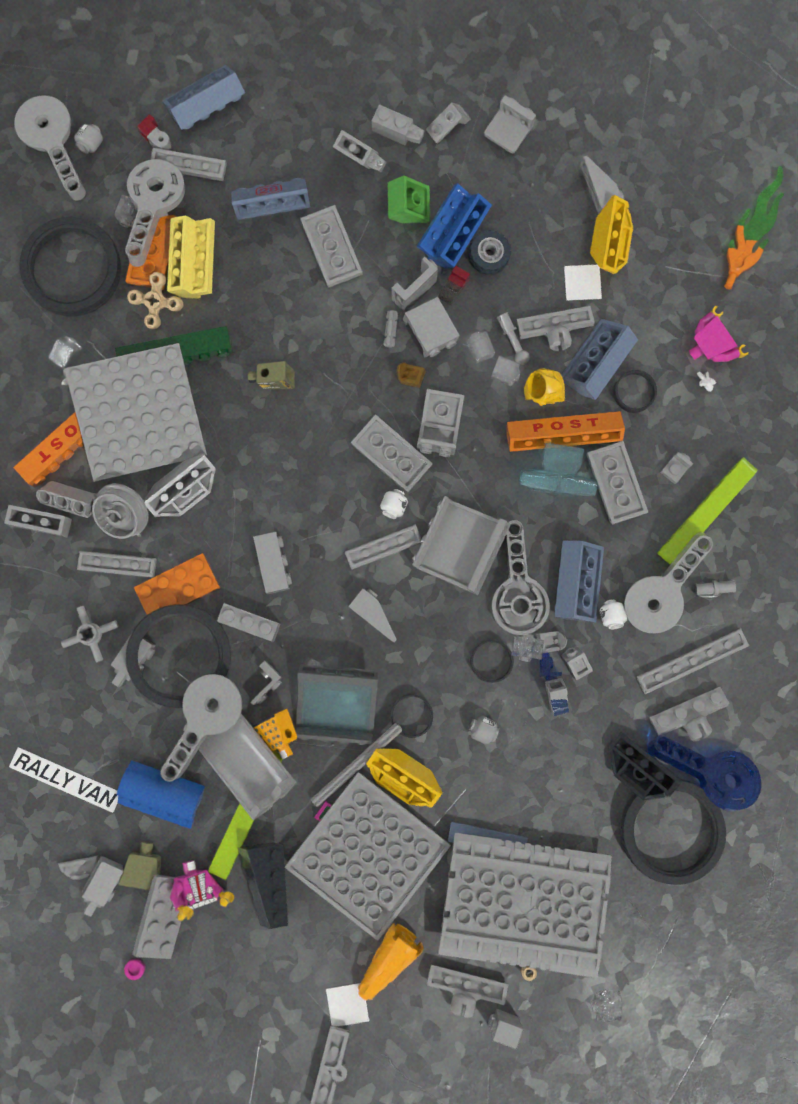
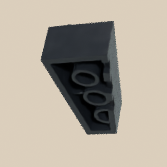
(267, 881)

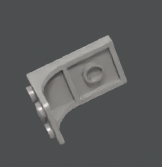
(440, 423)

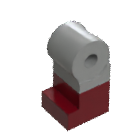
(153, 135)

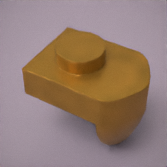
(410, 374)

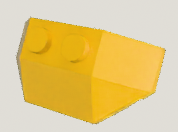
(612, 235)
(404, 777)

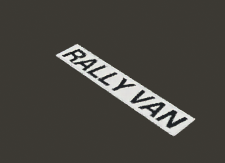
(64, 779)

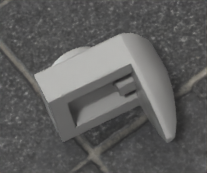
(553, 641)

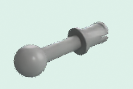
(521, 356)

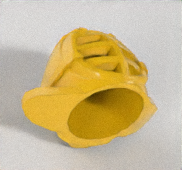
(545, 387)

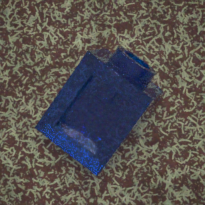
(545, 665)

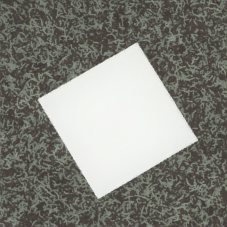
(582, 282)
(346, 1005)

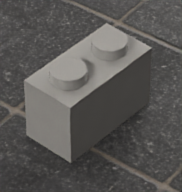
(505, 1028)

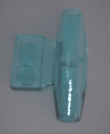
(560, 472)

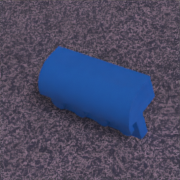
(453, 226)
(151, 794)

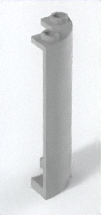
(246, 766)

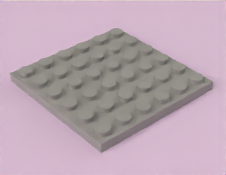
(135, 412)
(367, 856)

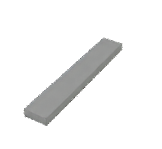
(692, 661)

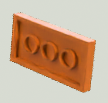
(157, 257)
(178, 585)

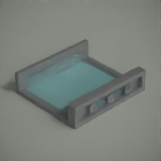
(336, 704)

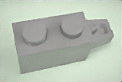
(395, 126)
(359, 151)
(145, 652)
(101, 884)

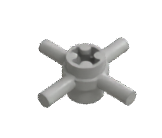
(82, 630)

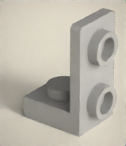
(447, 121)
(268, 672)

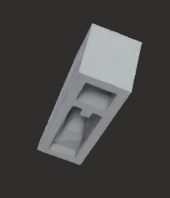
(599, 184)
(370, 610)

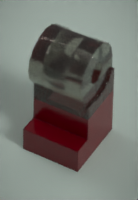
(454, 285)

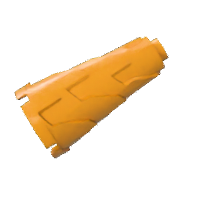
(390, 959)

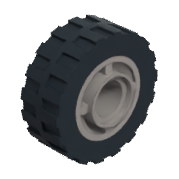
(489, 241)

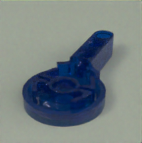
(714, 771)

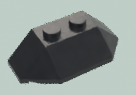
(641, 770)

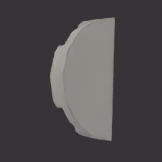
(79, 868)

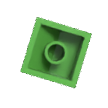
(408, 201)

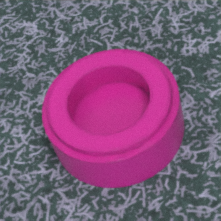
(134, 968)

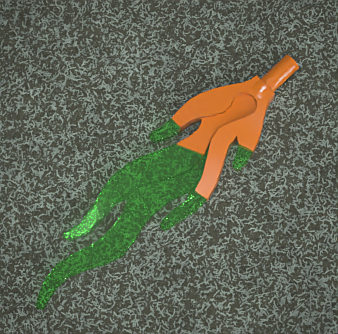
(741, 257)

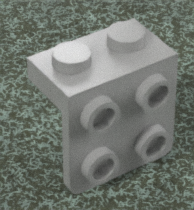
(510, 124)

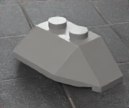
(181, 487)

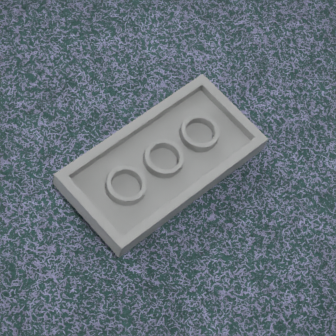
(331, 246)
(391, 453)
(617, 483)
(159, 922)

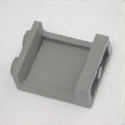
(418, 288)
(432, 327)

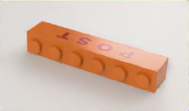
(565, 431)
(51, 452)

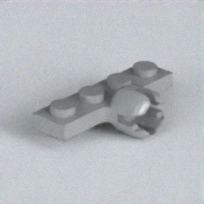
(556, 326)
(691, 715)
(466, 989)

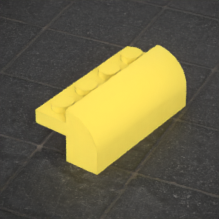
(191, 257)

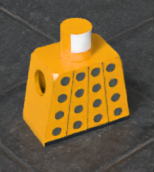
(277, 732)

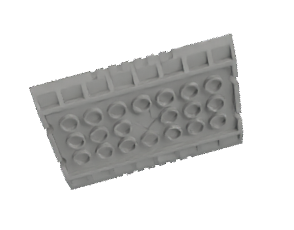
(525, 905)

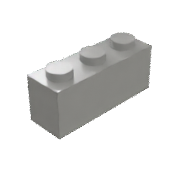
(38, 521)
(272, 562)
(248, 622)

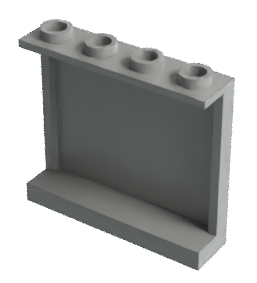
(460, 545)

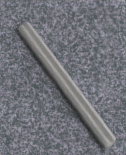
(355, 765)

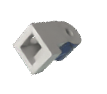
(557, 697)

